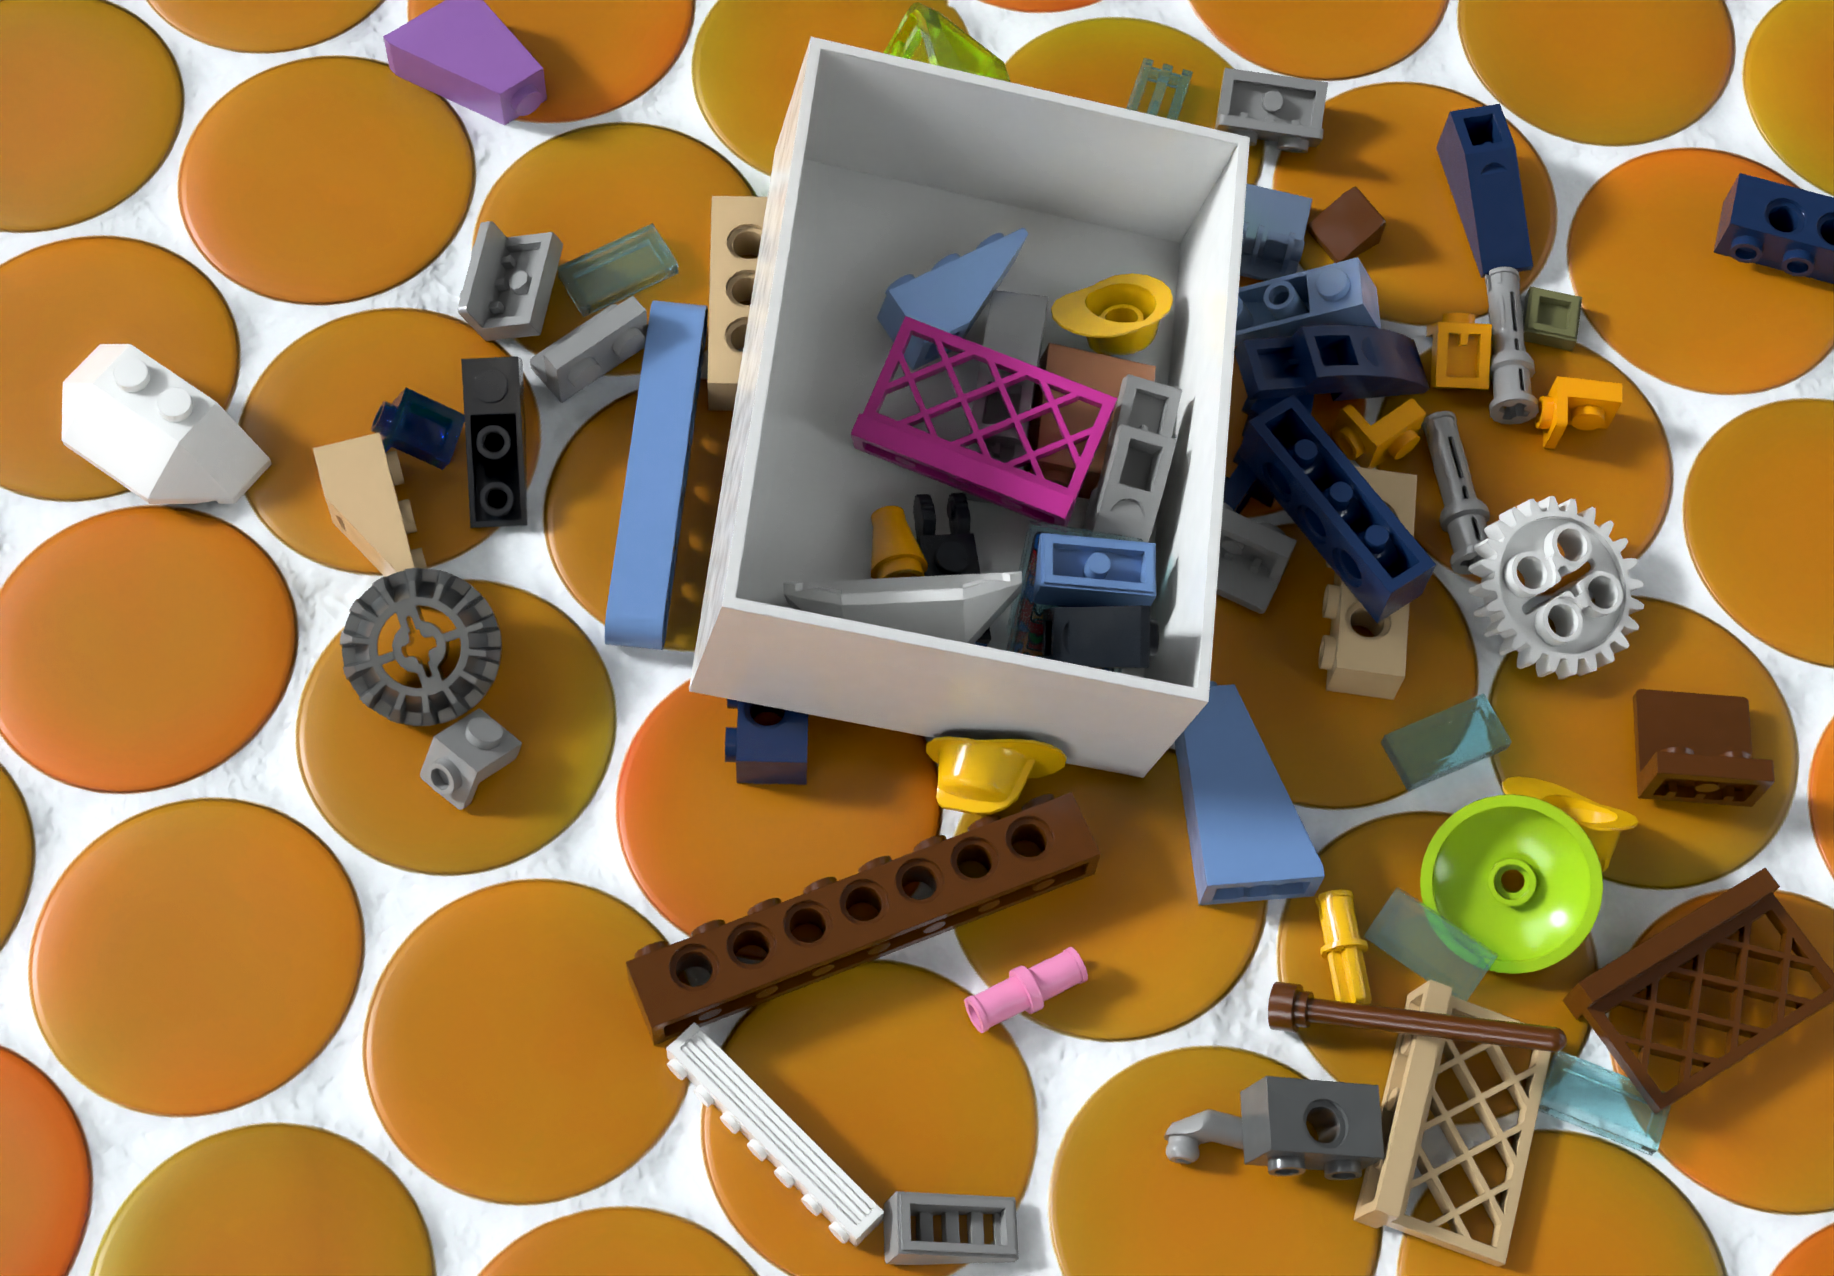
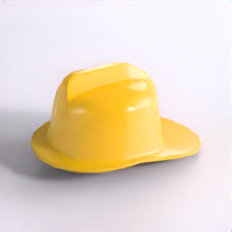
(1115, 313)
(988, 774)
(1600, 822)

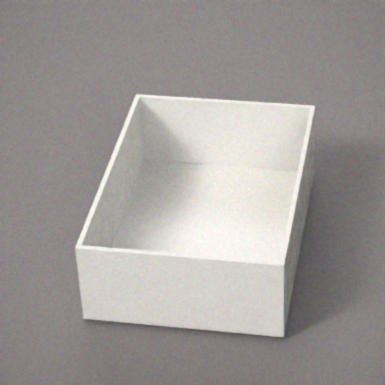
(880, 181)

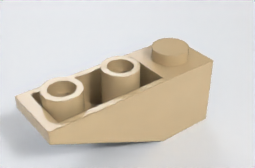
(363, 501)

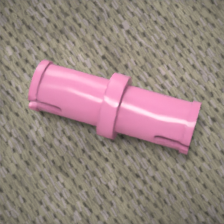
(1026, 989)

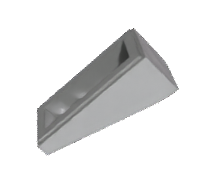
(924, 1251)

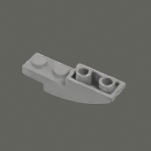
(1017, 330)
(1135, 460)

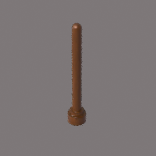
(1294, 1008)

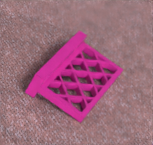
(962, 467)

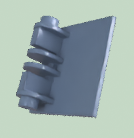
(1272, 232)

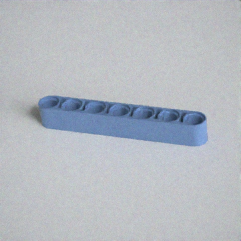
(656, 476)

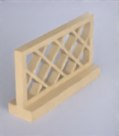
(1404, 1119)

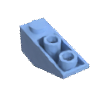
(949, 294)
(1319, 296)

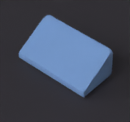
(1094, 572)

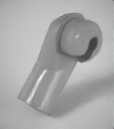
(1204, 1127)

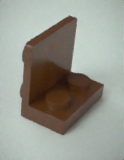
(1697, 749)

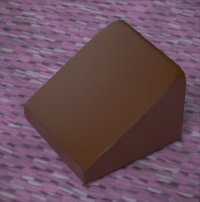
(1347, 226)

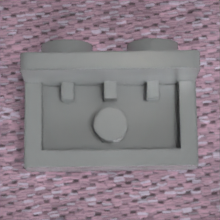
(1272, 109)
(509, 283)
(592, 349)
(1251, 560)

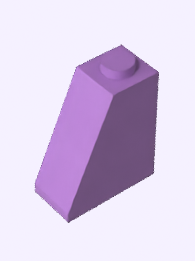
(468, 59)

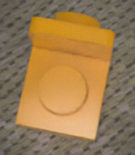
(1460, 352)
(1576, 403)

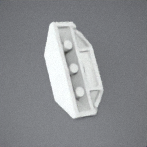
(156, 431)
(928, 605)

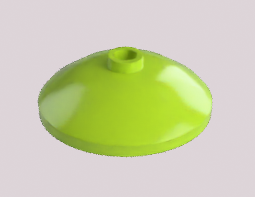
(1559, 870)

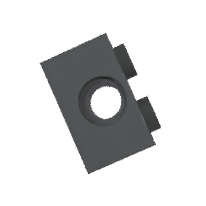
(1341, 1112)

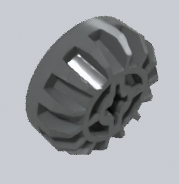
(440, 697)

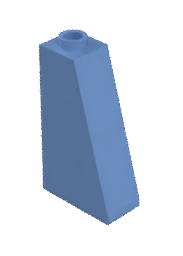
(1238, 812)

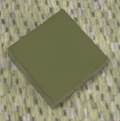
(1551, 318)

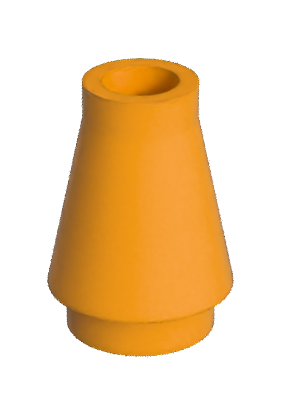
(894, 546)

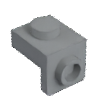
(466, 756)

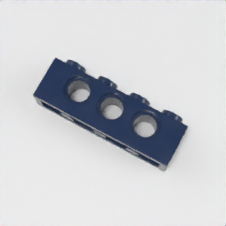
(1778, 228)
(1336, 508)
(767, 752)

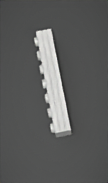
(773, 1136)

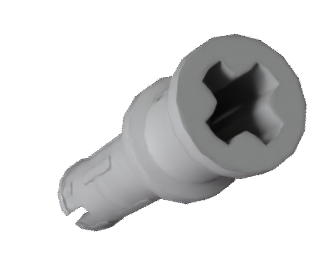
(1510, 363)
(1463, 514)

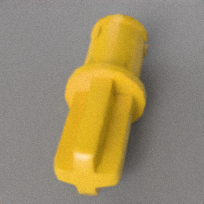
(1343, 946)

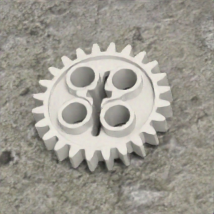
(1585, 631)

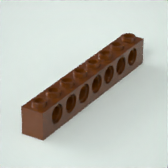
(1049, 822)

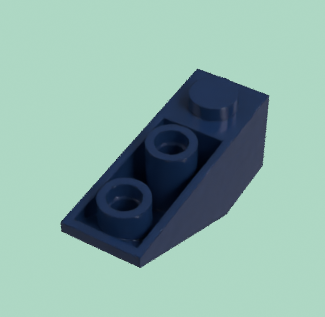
(1486, 187)

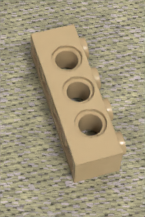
(734, 233)
(1375, 663)

